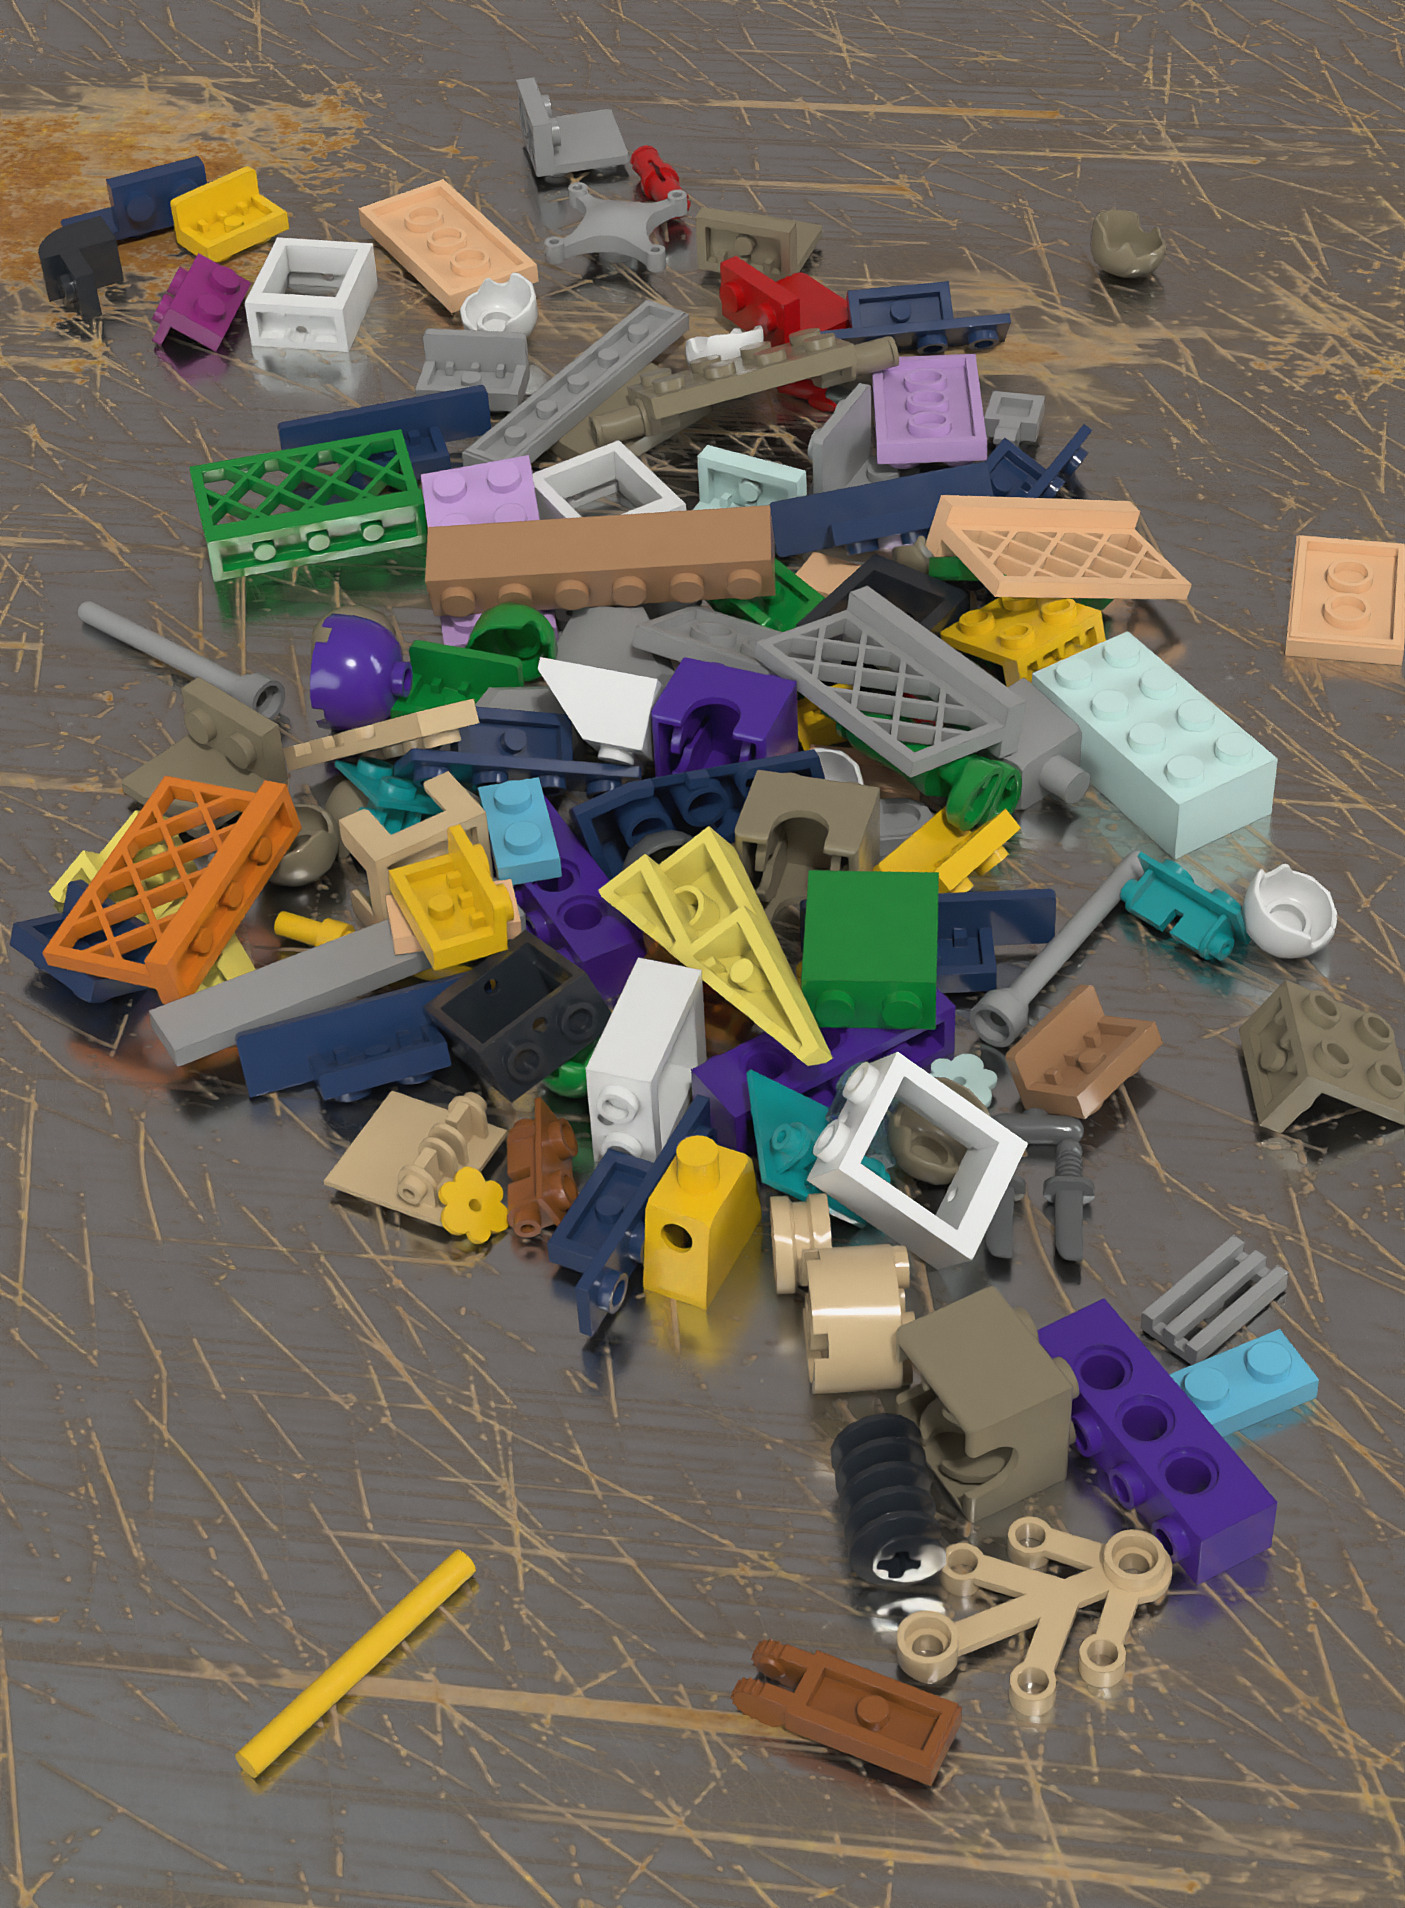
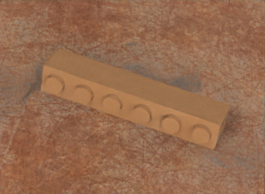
(602, 560)

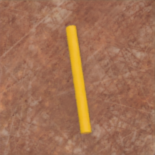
(354, 1664)

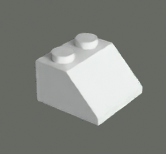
(607, 709)

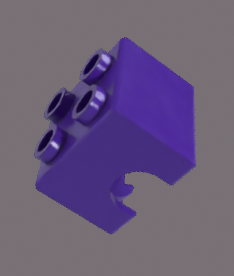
(722, 717)

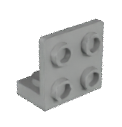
(567, 141)
(844, 447)

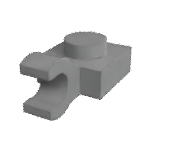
(1014, 417)

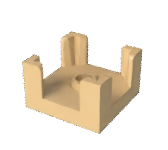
(428, 839)

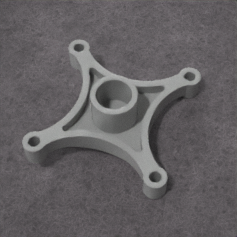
(616, 228)

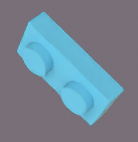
(520, 831)
(1249, 1383)

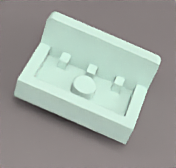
(741, 480)

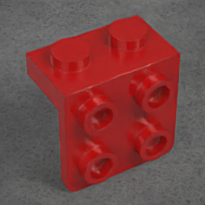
(778, 306)

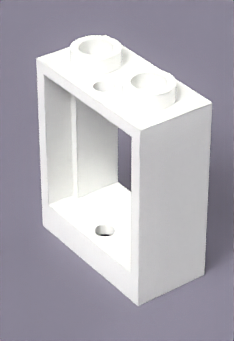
(329, 320)
(598, 475)
(645, 1060)
(975, 1191)

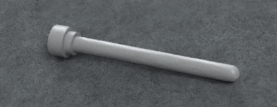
(253, 690)
(1004, 1012)

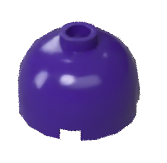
(357, 673)

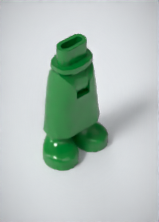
(973, 784)

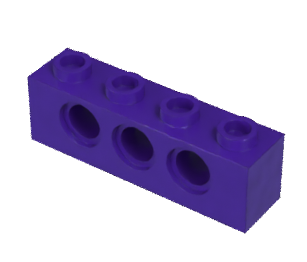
(576, 919)
(725, 1077)
(1159, 1447)

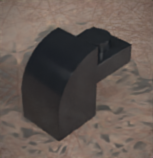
(79, 262)

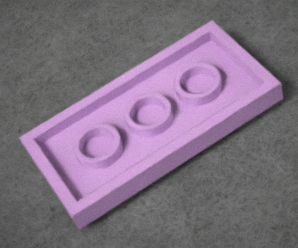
(929, 412)
(478, 496)

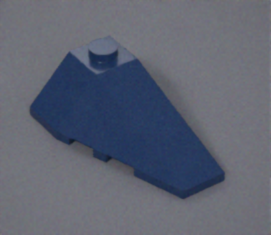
(675, 802)

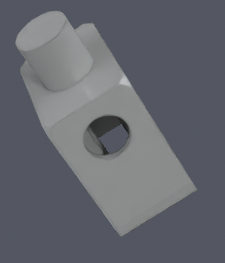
(1046, 751)

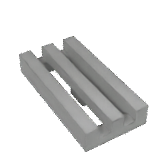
(1195, 1283)

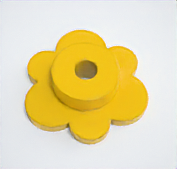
(472, 1206)

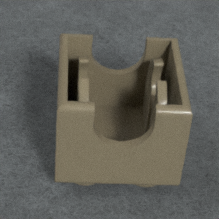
(804, 826)
(987, 1402)

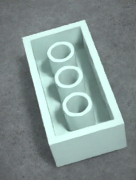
(1160, 745)

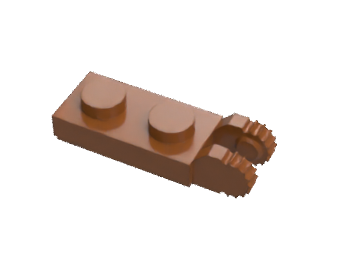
(850, 1709)

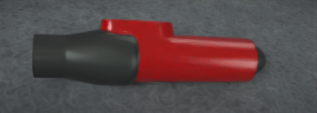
(817, 397)

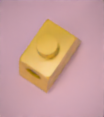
(706, 1197)

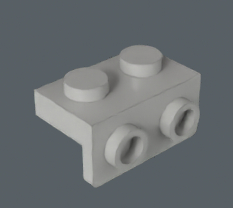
(476, 358)

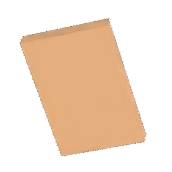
(1347, 600)

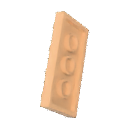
(444, 242)

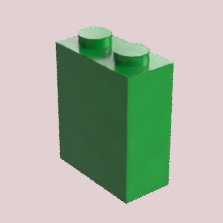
(871, 949)

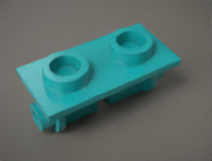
(1169, 891)

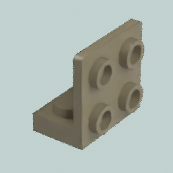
(765, 242)
(225, 748)
(1316, 1045)

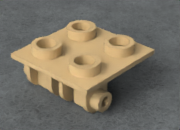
(414, 1150)

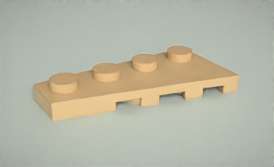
(389, 737)

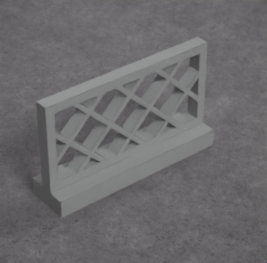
(908, 662)

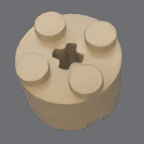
(854, 1317)

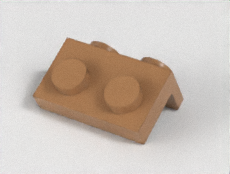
(1079, 1055)

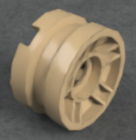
(796, 1228)

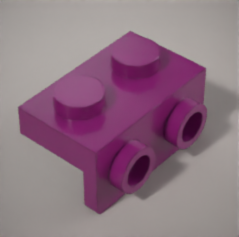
(202, 302)

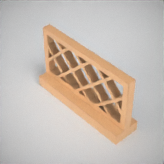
(1053, 548)

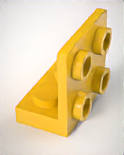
(1026, 633)

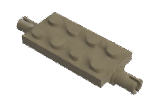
(760, 367)

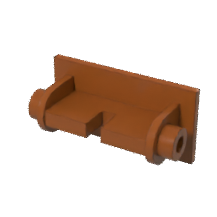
(540, 1171)

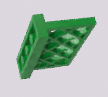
(312, 531)

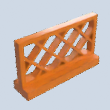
(216, 894)

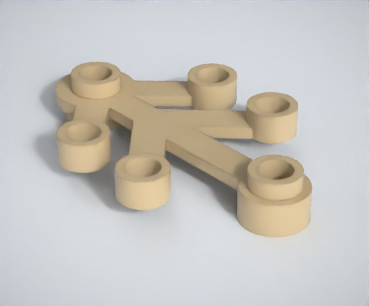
(1040, 1602)

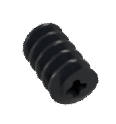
(887, 1501)

